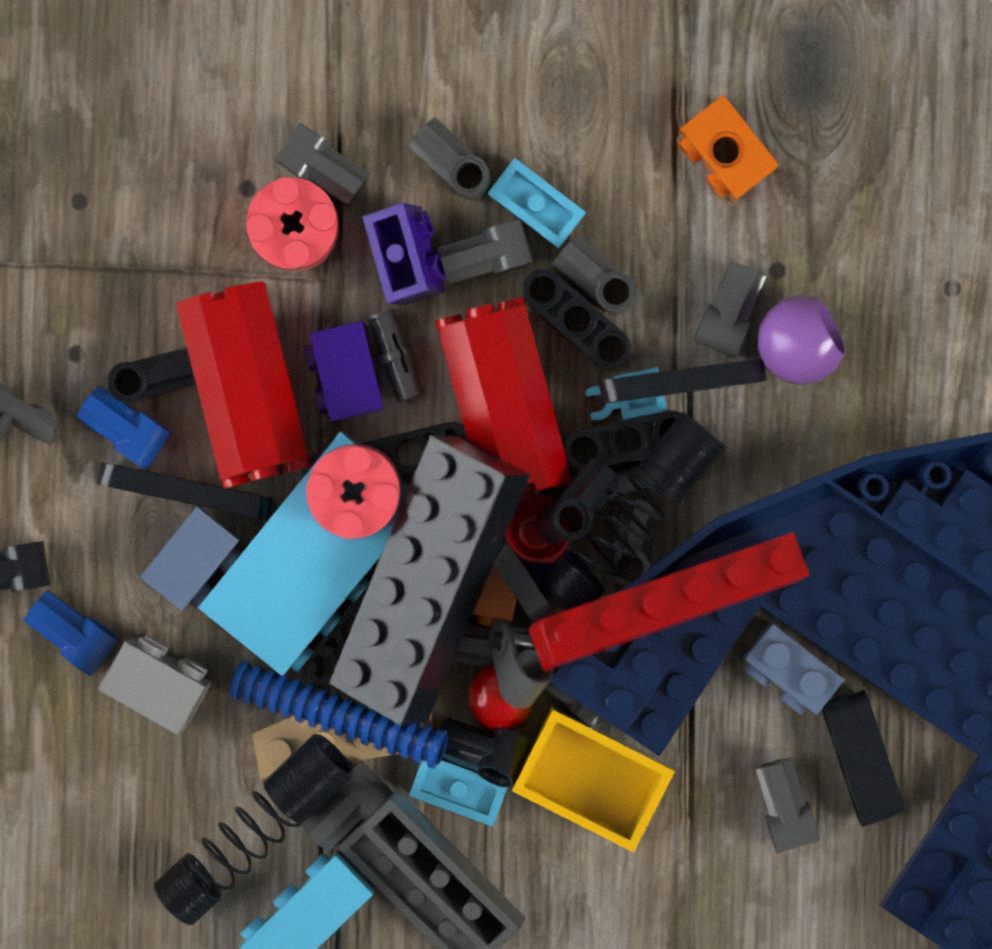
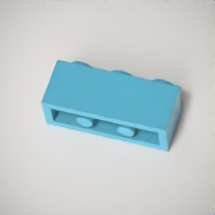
(314, 910)

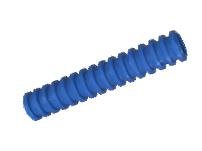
(336, 714)

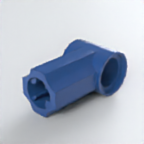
(132, 432)
(81, 639)

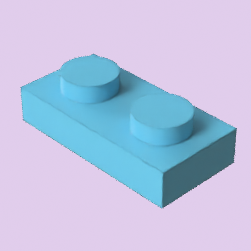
(536, 203)
(458, 791)

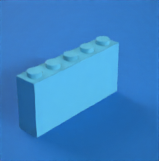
(295, 578)

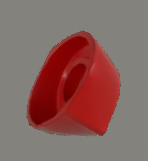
(523, 533)

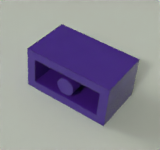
(345, 372)

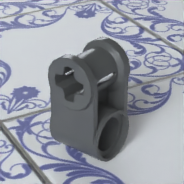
(517, 664)

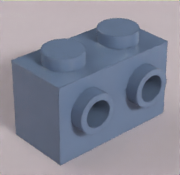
(192, 559)
(791, 667)

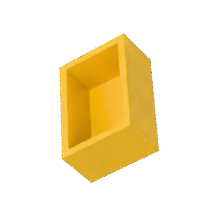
(593, 779)

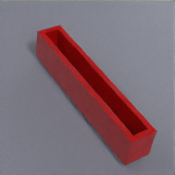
(668, 601)

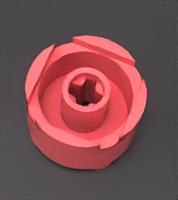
(288, 199)
(350, 517)

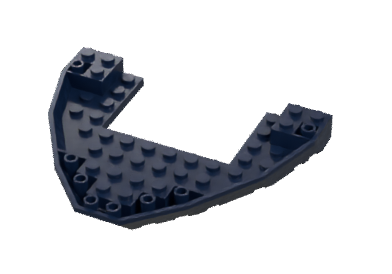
(893, 595)

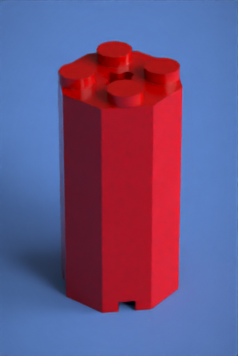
(244, 384)
(504, 390)

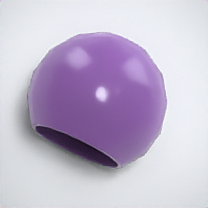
(800, 341)

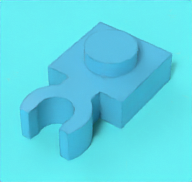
(632, 408)

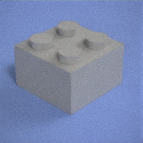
(156, 683)

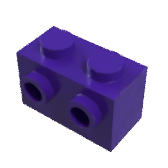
(405, 253)

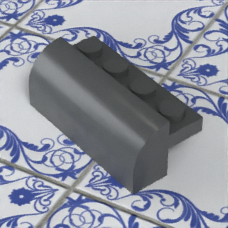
(430, 878)

